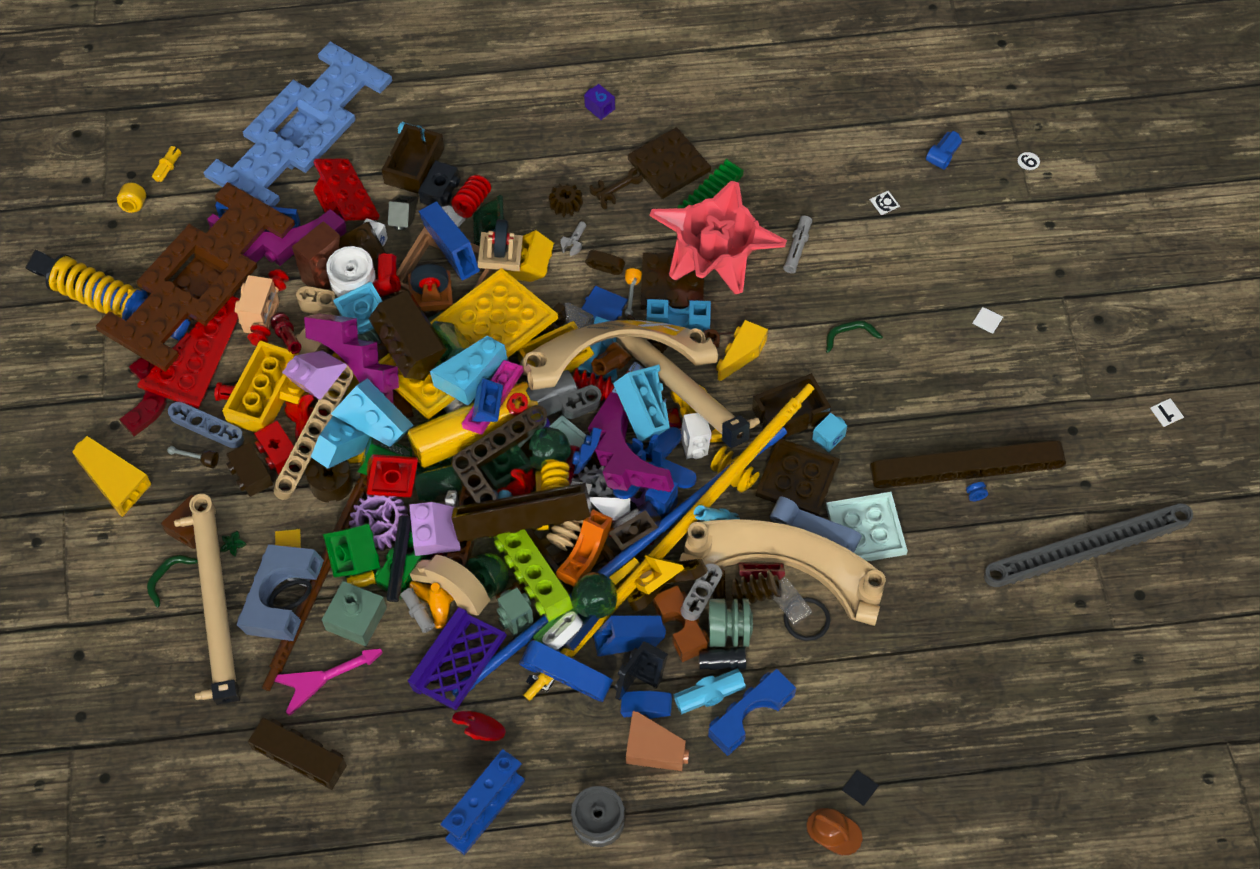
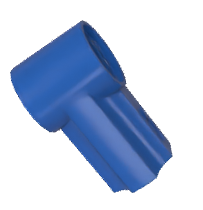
(943, 152)

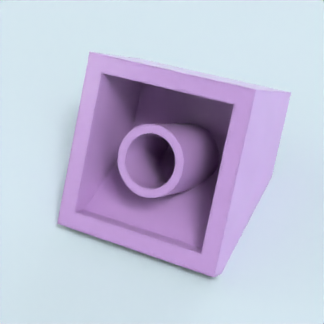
(314, 372)
(433, 529)

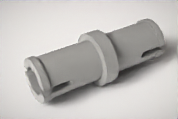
(417, 610)

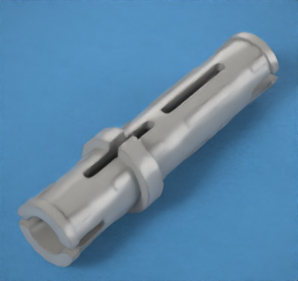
(804, 225)

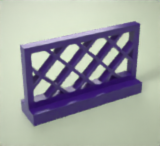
(440, 652)

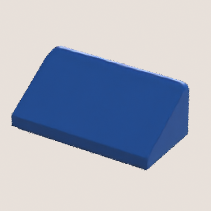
(487, 401)

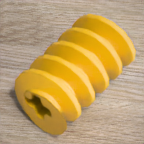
(554, 474)
(744, 479)

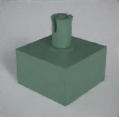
(354, 613)

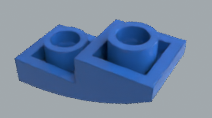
(586, 450)
(647, 703)

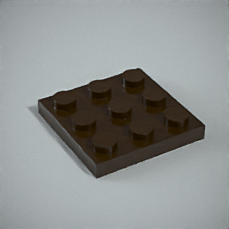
(669, 163)
(660, 286)
(798, 475)

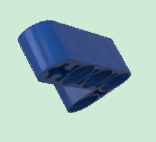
(565, 670)

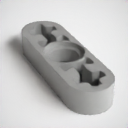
(701, 600)

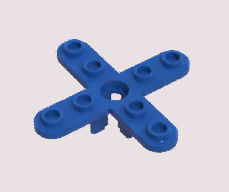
(658, 450)

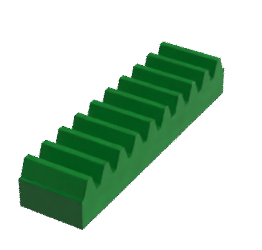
(715, 183)

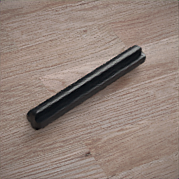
(398, 559)

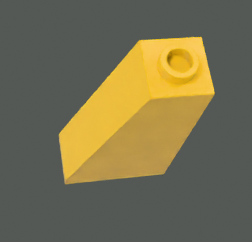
(114, 476)

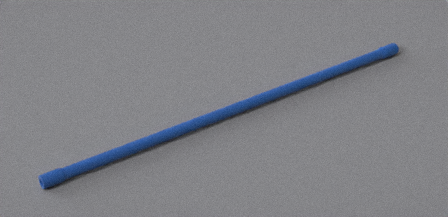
(608, 569)

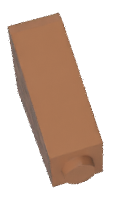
(654, 745)

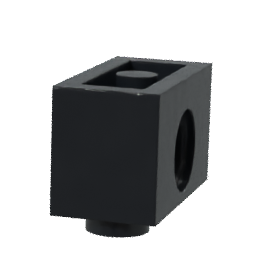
(439, 184)

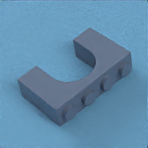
(276, 566)

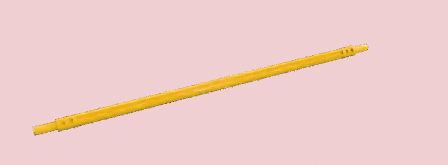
(682, 526)

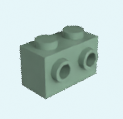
(515, 611)

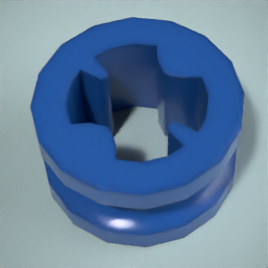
(977, 491)

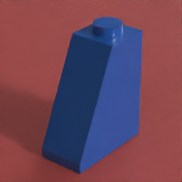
(627, 632)

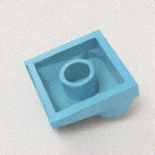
(360, 305)

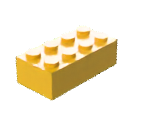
(257, 393)

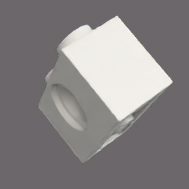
(695, 436)

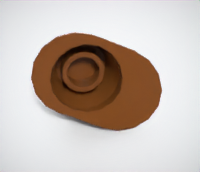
(834, 831)

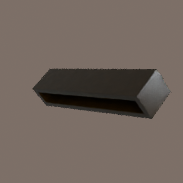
(521, 512)

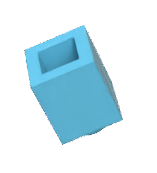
(830, 432)

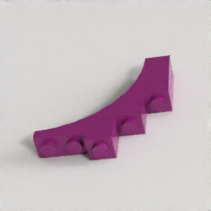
(279, 249)
(361, 356)
(621, 464)

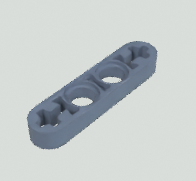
(207, 422)

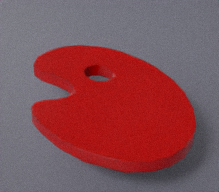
(482, 726)

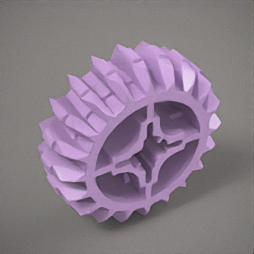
(386, 505)

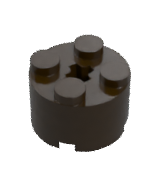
(331, 482)

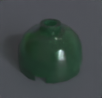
(549, 444)
(490, 571)
(594, 595)

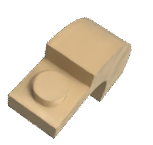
(456, 580)

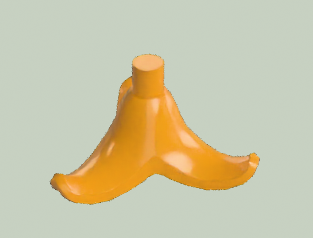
(438, 600)

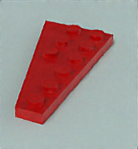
(197, 360)

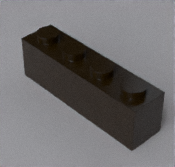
(298, 753)

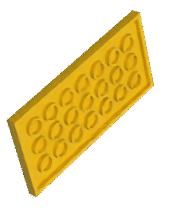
(494, 309)

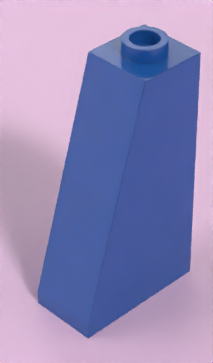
(450, 240)

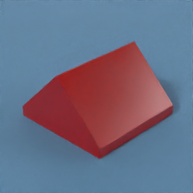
(391, 475)

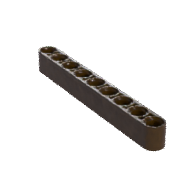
(967, 464)

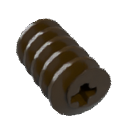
(757, 589)

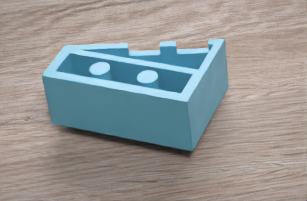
(465, 370)

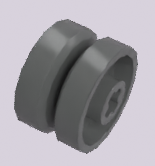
(598, 802)

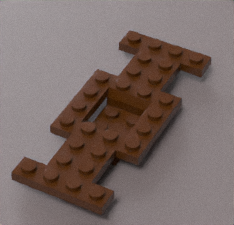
(205, 282)

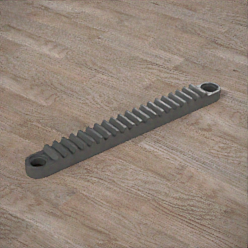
(1088, 545)

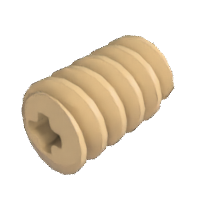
(564, 533)

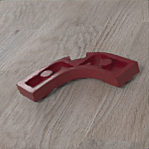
(149, 408)

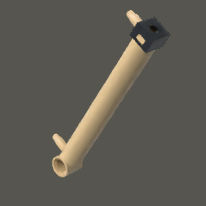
(733, 429)
(224, 685)

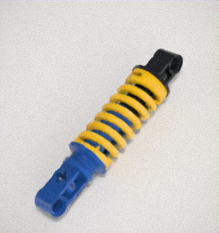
(91, 287)

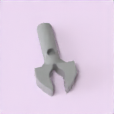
(577, 246)

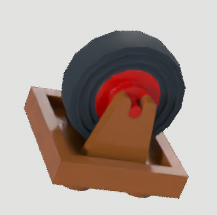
(431, 287)

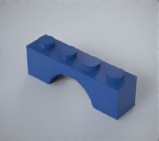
(772, 693)

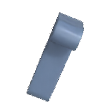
(788, 513)

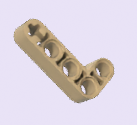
(313, 300)

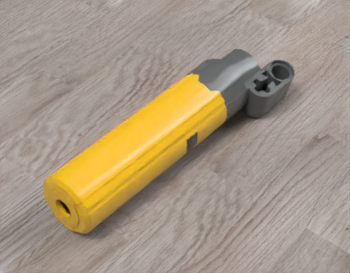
(446, 436)

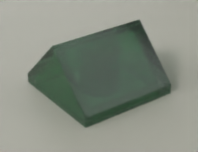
(485, 217)
(499, 469)

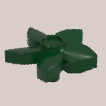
(232, 543)

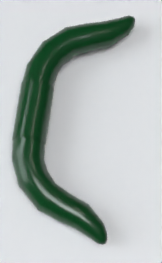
(847, 327)
(161, 570)

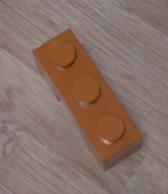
(691, 638)

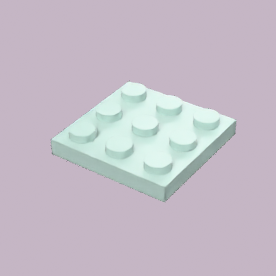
(875, 520)

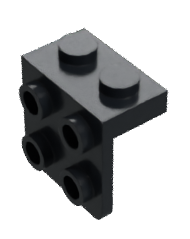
(645, 664)

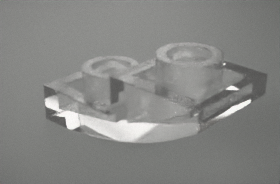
(792, 603)

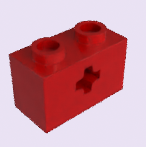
(268, 440)

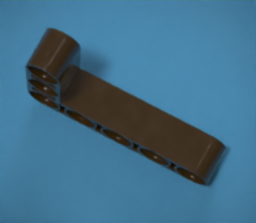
(494, 450)

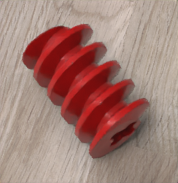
(471, 195)
(581, 381)

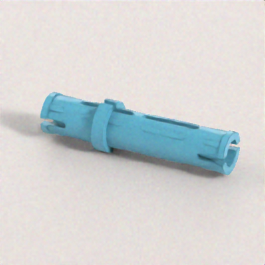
(710, 514)

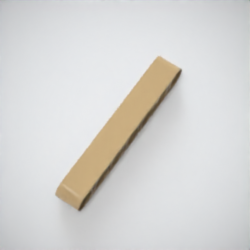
(308, 439)

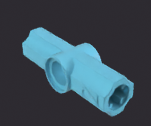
(709, 691)

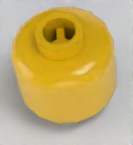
(131, 197)

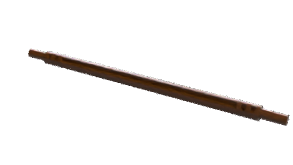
(303, 610)

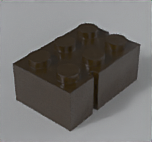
(412, 158)
(813, 410)

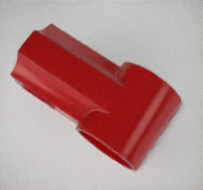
(387, 279)

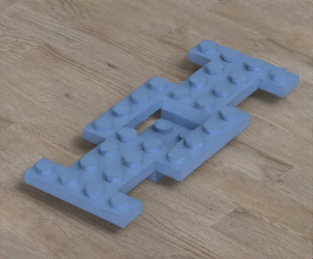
(310, 131)

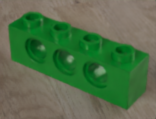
(411, 561)

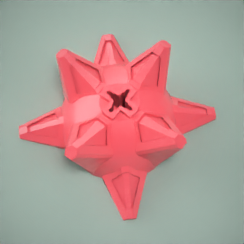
(716, 236)

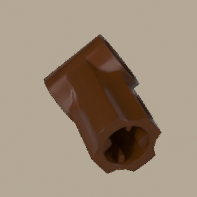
(613, 357)

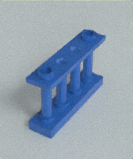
(483, 802)

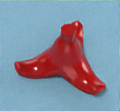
(300, 413)
(522, 484)

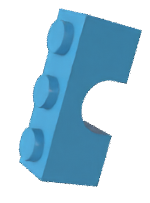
(694, 316)

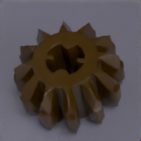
(565, 199)

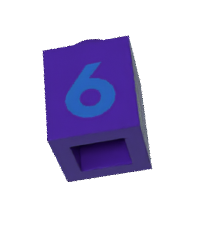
(599, 101)

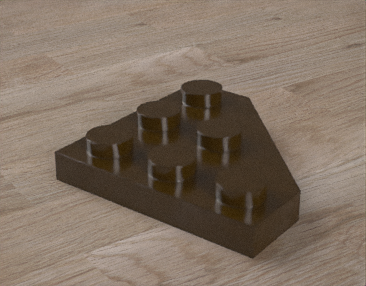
(364, 238)

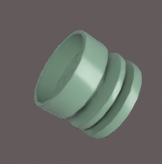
(729, 622)

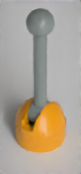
(632, 277)

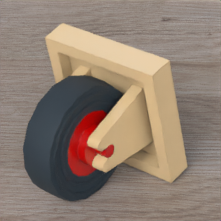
(500, 248)

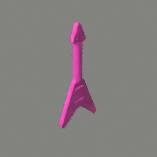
(310, 682)

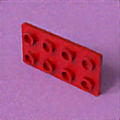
(342, 190)

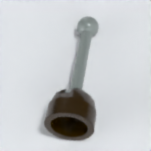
(207, 458)

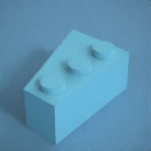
(643, 402)
(373, 414)
(338, 443)

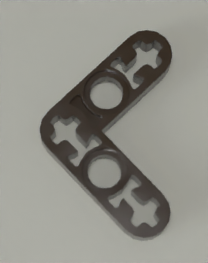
(692, 570)

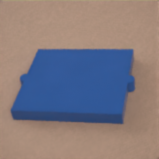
(604, 304)

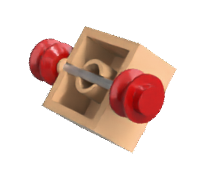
(259, 304)

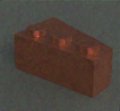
(313, 254)

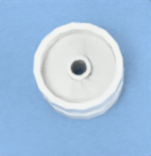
(349, 269)

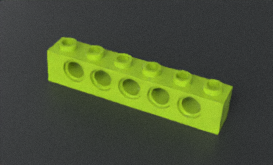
(530, 564)

